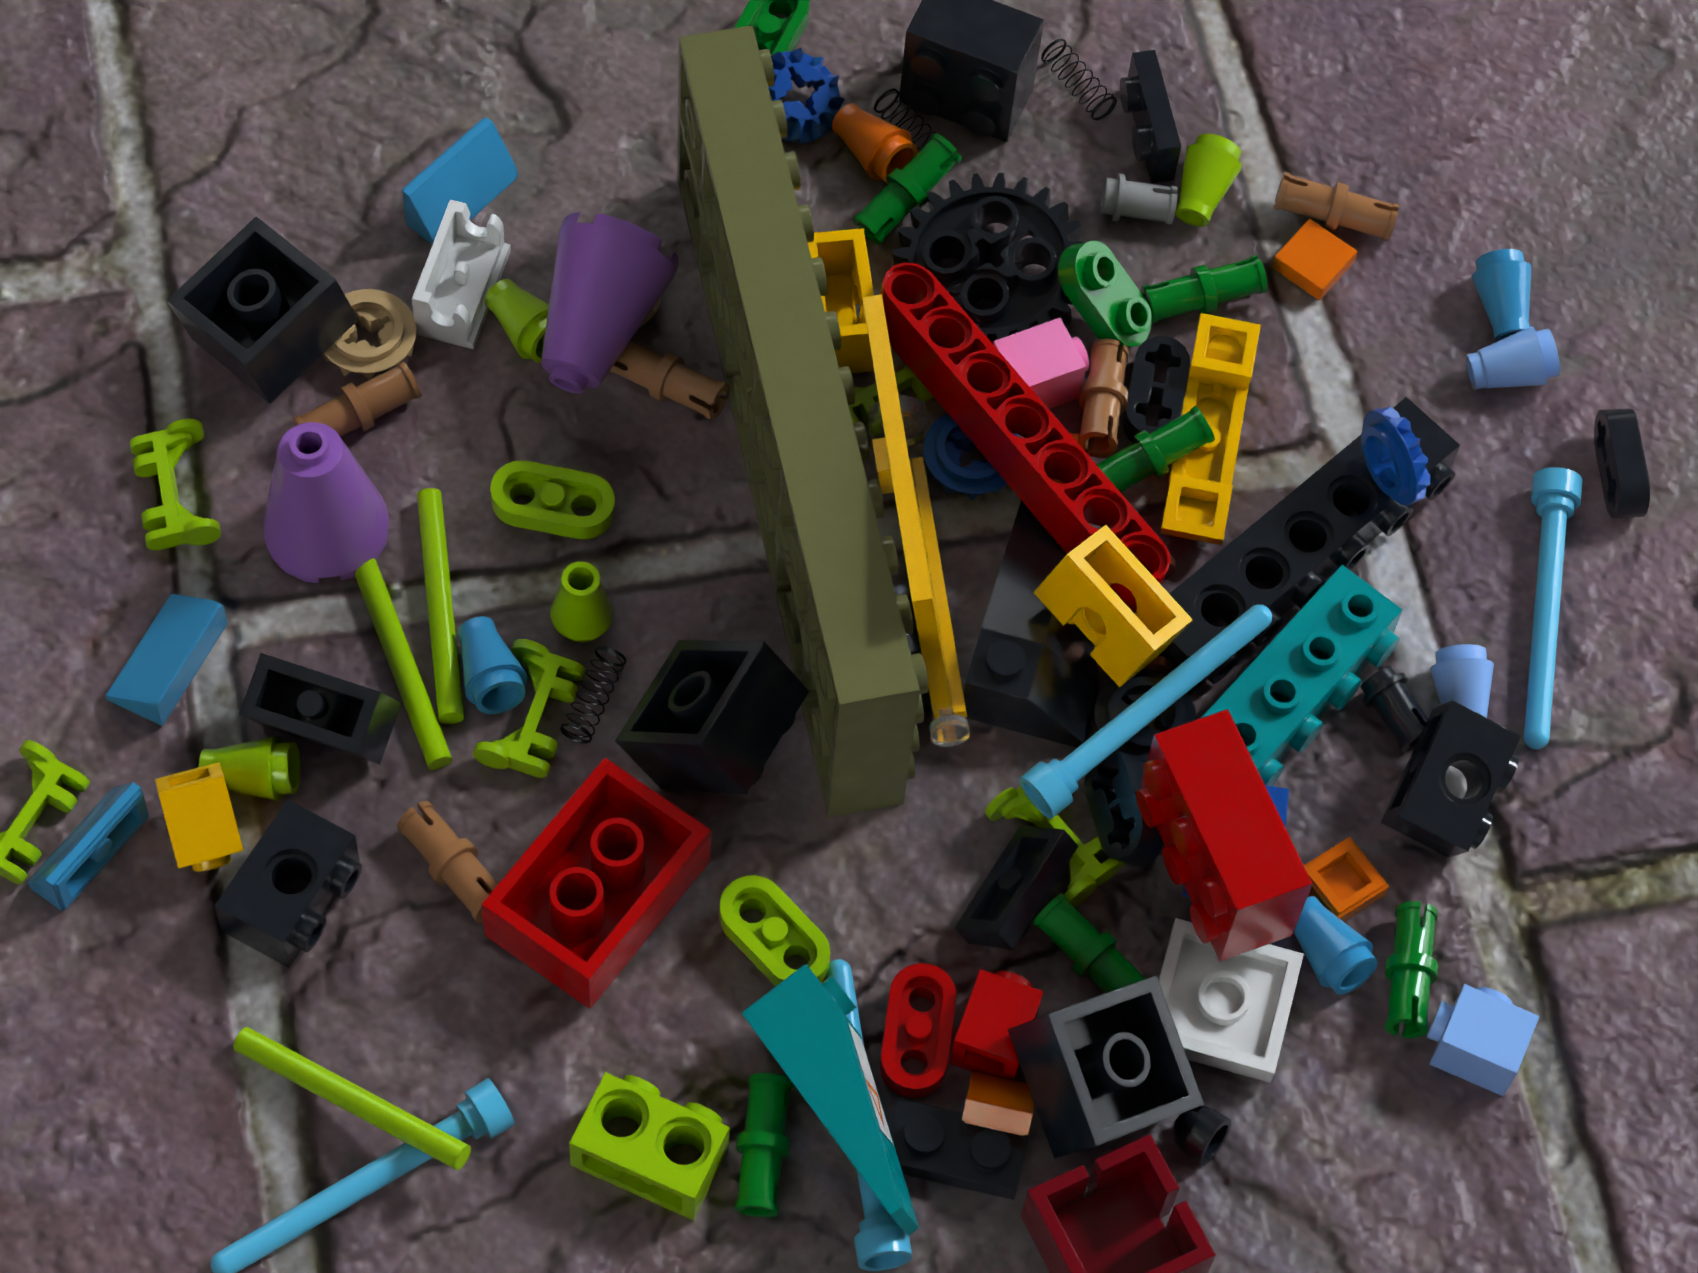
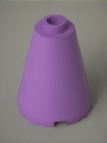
(600, 296)
(322, 507)

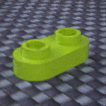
(555, 497)
(778, 935)

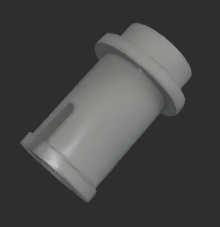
(1138, 200)

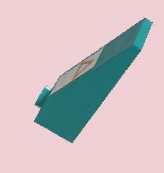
(828, 1064)

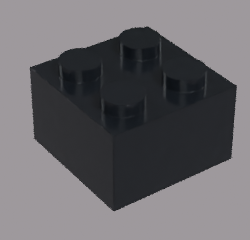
(971, 63)
(263, 309)
(713, 716)
(1105, 1067)

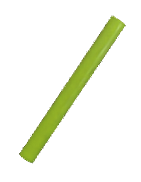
(440, 606)
(403, 666)
(352, 1098)

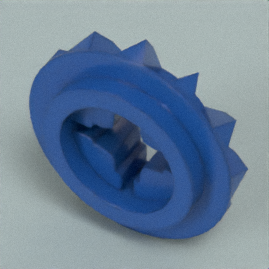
(823, 104)
(1394, 456)
(944, 461)

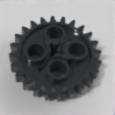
(994, 260)

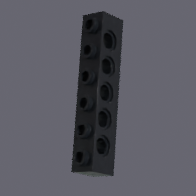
(1310, 518)

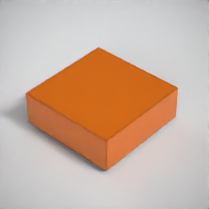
(1314, 259)
(1345, 880)
(998, 1104)

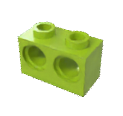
(640, 1160)

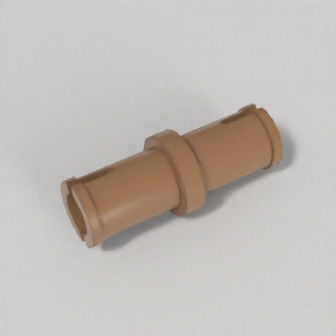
(1336, 206)
(671, 379)
(1103, 397)
(366, 402)
(449, 858)

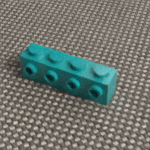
(1310, 669)

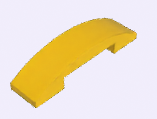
(1219, 386)

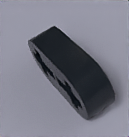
(1144, 390)
(1621, 463)
(1118, 810)

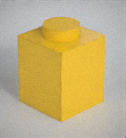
(199, 817)

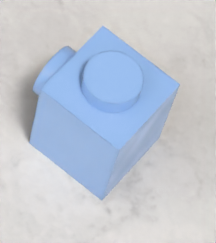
(1481, 1038)

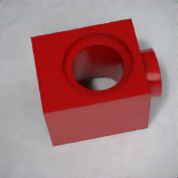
(993, 1008)

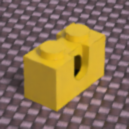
(847, 283)
(1082, 596)

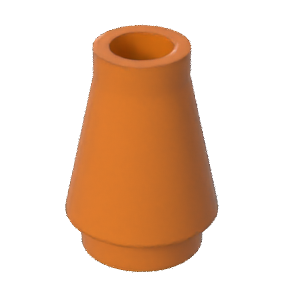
(874, 141)

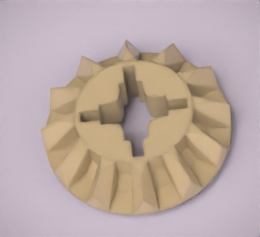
(396, 336)

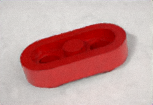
(917, 1033)

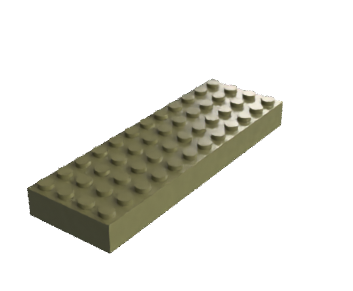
(797, 426)

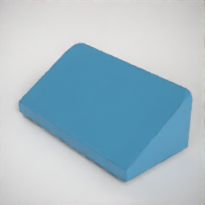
(467, 172)
(168, 657)
(90, 846)

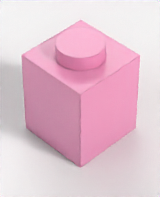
(1047, 361)

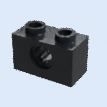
(320, 708)
(1425, 806)
(292, 847)

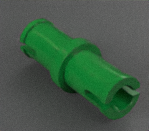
(907, 188)
(1205, 288)
(1157, 450)
(1090, 950)
(1411, 969)
(763, 1145)

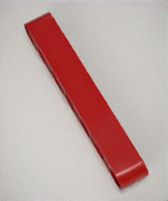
(1006, 410)

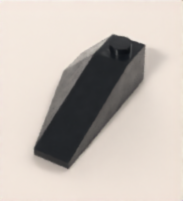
(1026, 664)

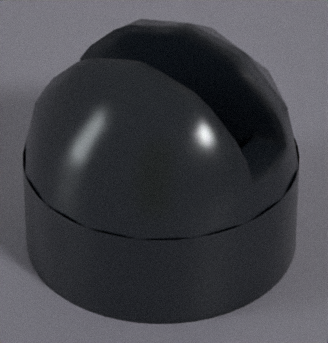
(1201, 1133)

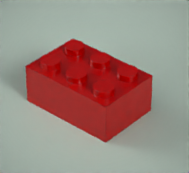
(1222, 836)
(596, 882)

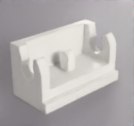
(457, 277)

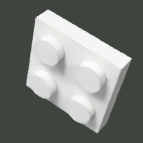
(1230, 1009)

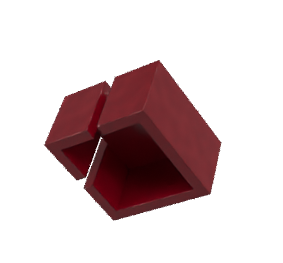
(1121, 1219)

